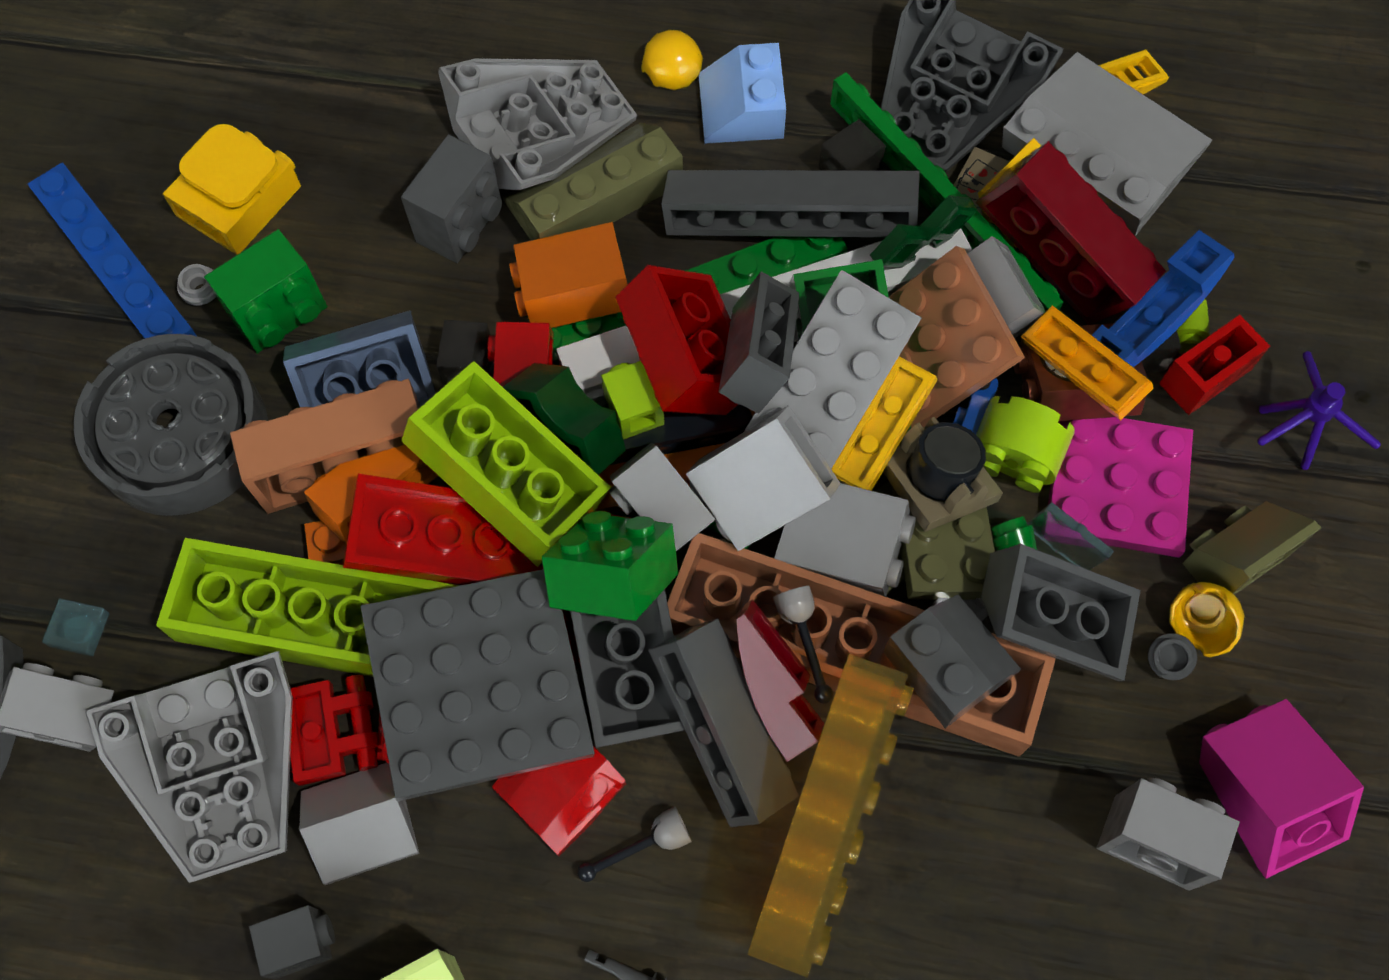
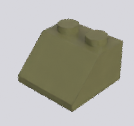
(1248, 546)

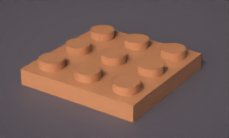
(959, 332)

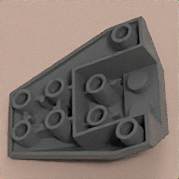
(959, 78)

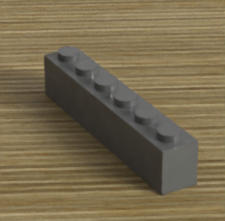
(789, 202)

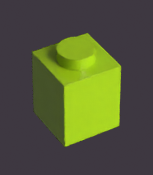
(633, 398)

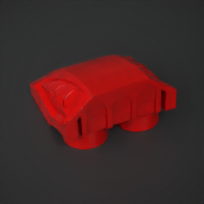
(562, 798)

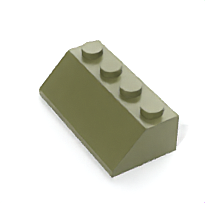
(600, 187)

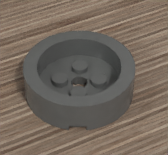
(175, 466)

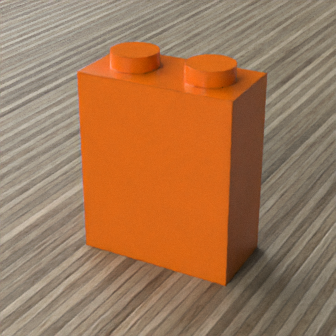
(569, 276)

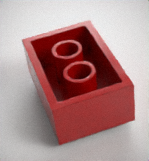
(679, 337)

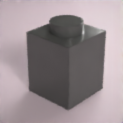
(292, 941)

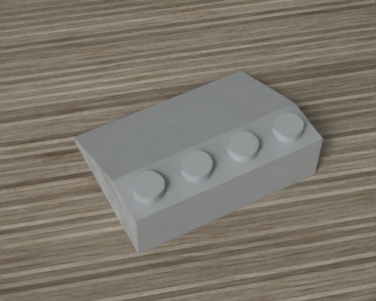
(1109, 136)

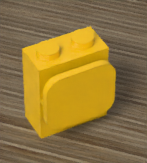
(231, 186)

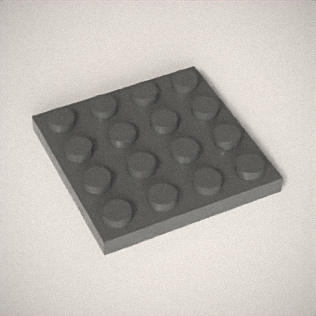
(474, 684)

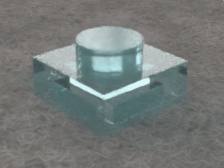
(75, 627)

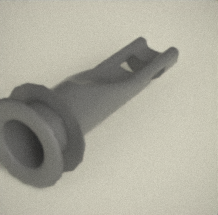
(618, 969)

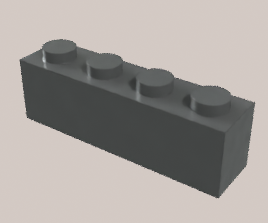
(724, 724)

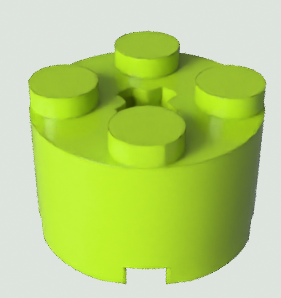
(1024, 441)

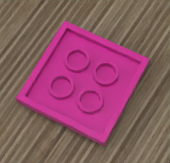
(1127, 483)

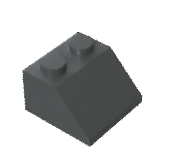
(950, 659)

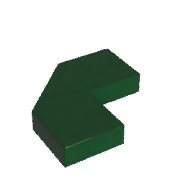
(906, 240)

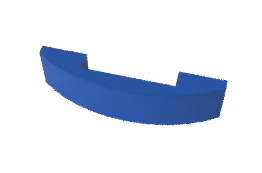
(1170, 301)

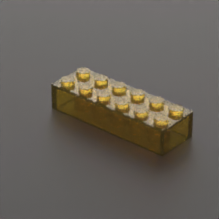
(827, 816)

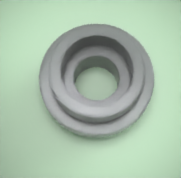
(189, 279)

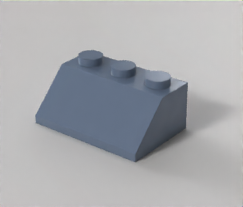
(359, 361)

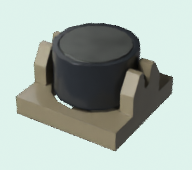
(945, 465)

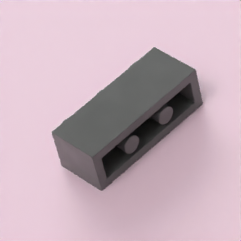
(759, 343)

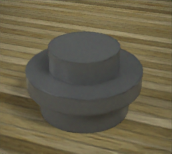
(1172, 656)

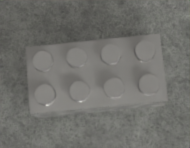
(842, 362)

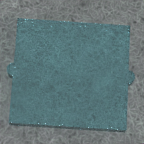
(1069, 538)

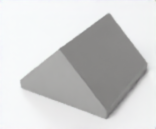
(355, 824)

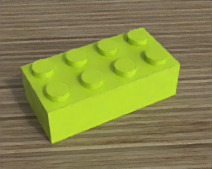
(504, 462)

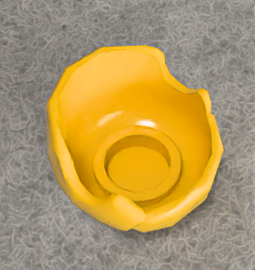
(672, 60)
(1208, 617)

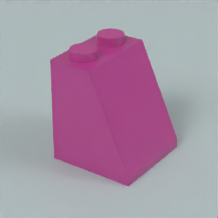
(1280, 786)

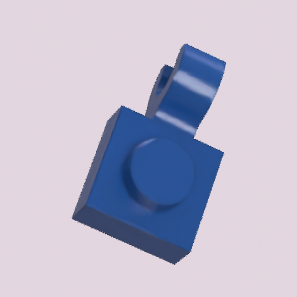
(978, 402)

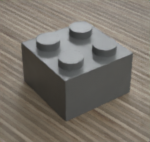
(452, 199)

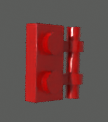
(315, 731)

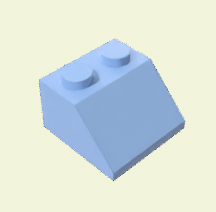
(744, 95)

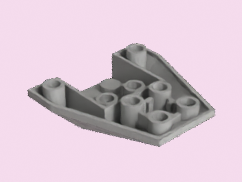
(533, 113)
(206, 763)

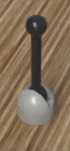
(796, 608)
(667, 832)

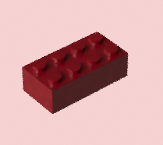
(1071, 235)

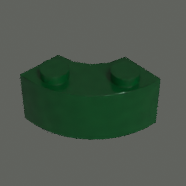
(569, 413)

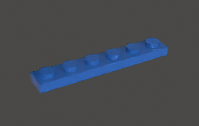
(108, 254)

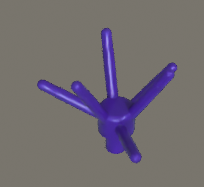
(1319, 408)

